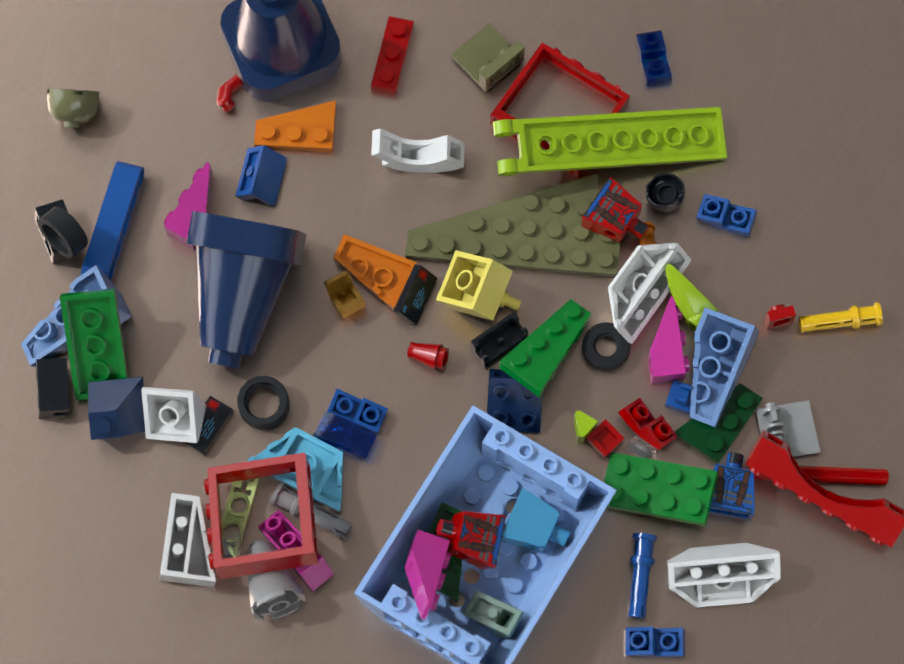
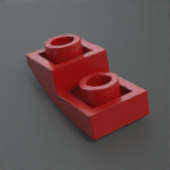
(642, 422)

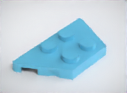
(324, 461)

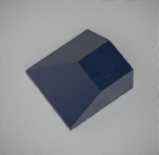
(115, 407)

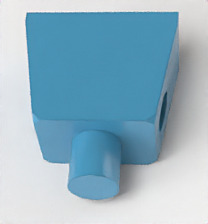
(533, 524)

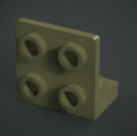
(488, 57)

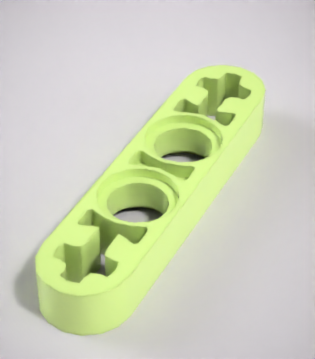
(239, 519)

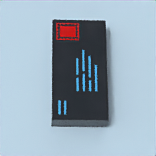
(415, 294)
(214, 420)

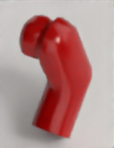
(225, 93)

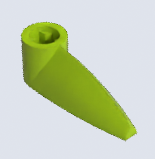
(687, 297)

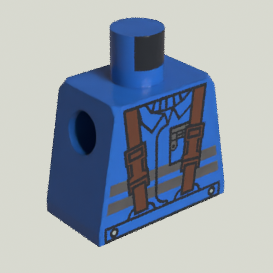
(734, 489)

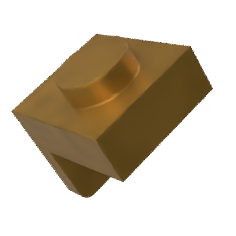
(344, 294)

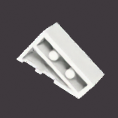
(186, 544)

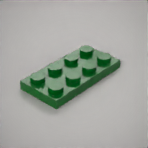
(93, 338)
(661, 488)

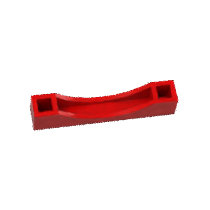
(875, 517)

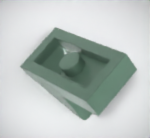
(493, 614)

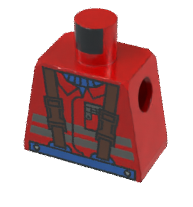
(614, 213)
(474, 537)

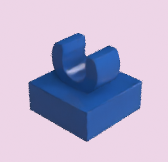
(679, 397)

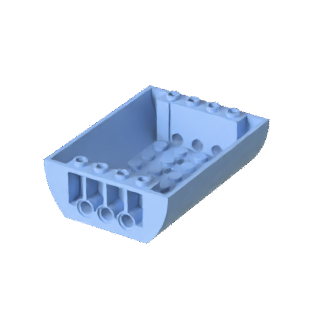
(482, 473)

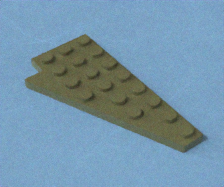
(525, 233)

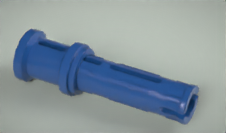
(641, 562)

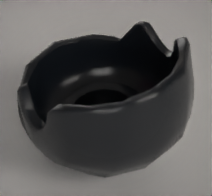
(665, 192)

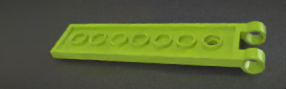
(614, 140)

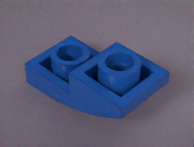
(726, 216)
(357, 410)
(655, 642)

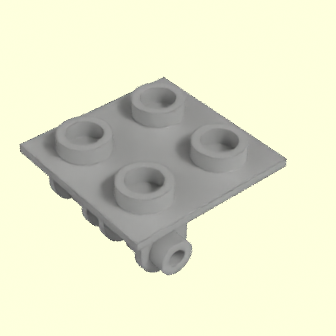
(791, 424)

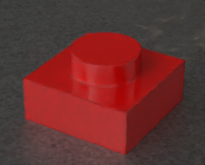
(779, 316)
(605, 438)

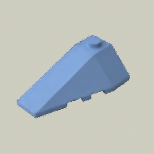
(49, 336)
(718, 361)

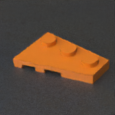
(299, 130)
(374, 268)

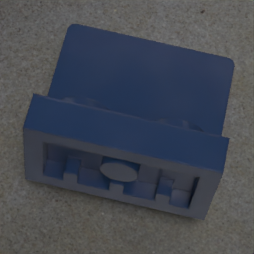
(513, 403)

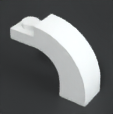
(418, 156)

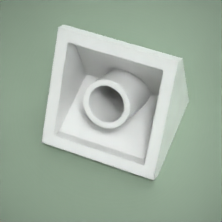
(172, 414)

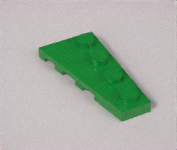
(540, 354)

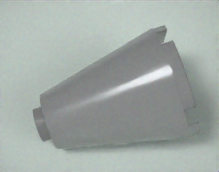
(274, 591)

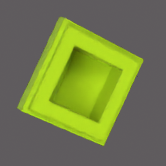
(583, 425)

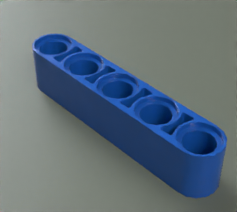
(114, 218)

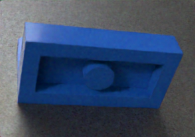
(261, 175)

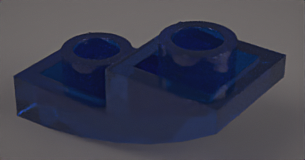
(653, 58)
(344, 434)

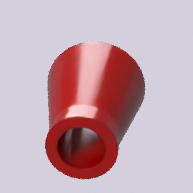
(431, 355)

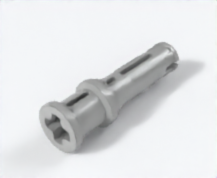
(289, 500)

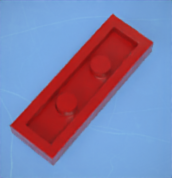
(392, 55)

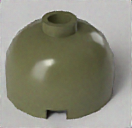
(72, 105)

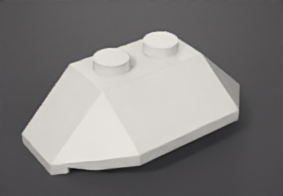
(643, 286)
(723, 573)

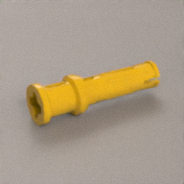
(853, 317)

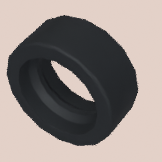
(63, 232)
(263, 382)

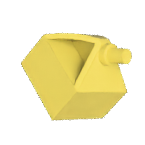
(476, 286)

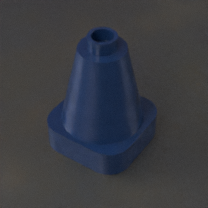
(280, 45)
(239, 280)

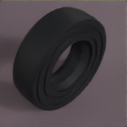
(600, 362)

